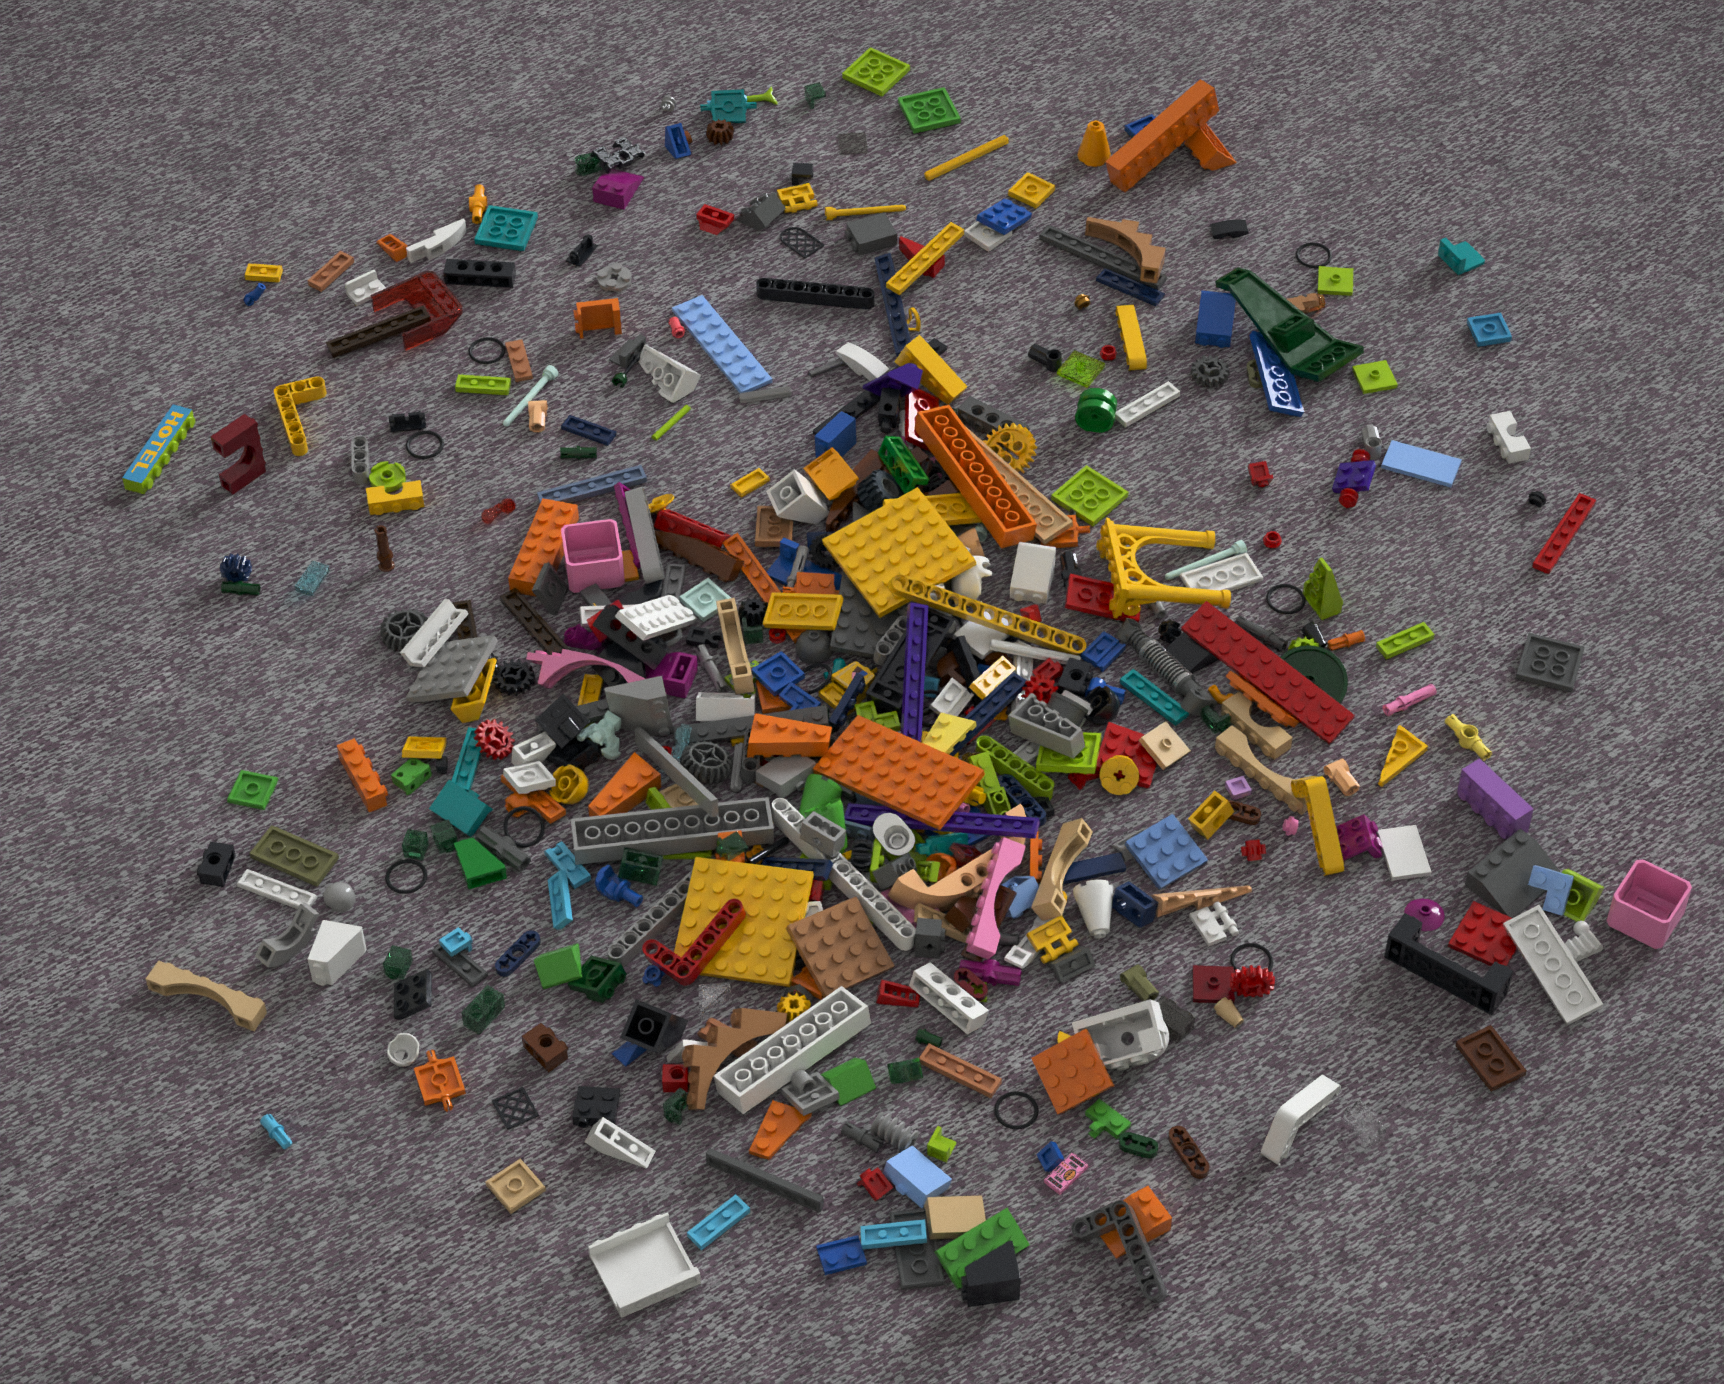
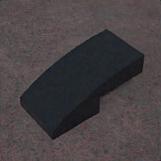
(1235, 228)

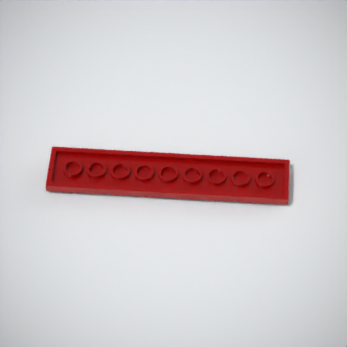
(1268, 672)

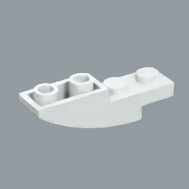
(442, 241)

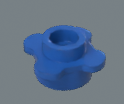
(649, 972)

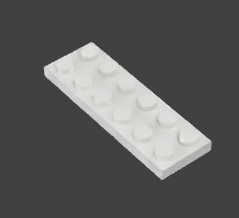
(656, 617)
(1553, 965)

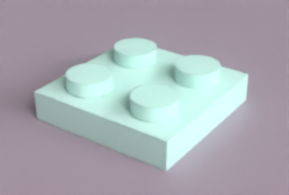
(703, 599)

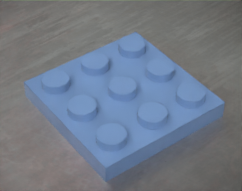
(1166, 852)

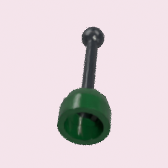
(621, 377)

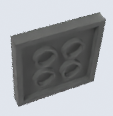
(1550, 662)

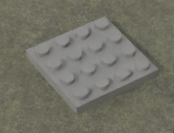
(452, 669)

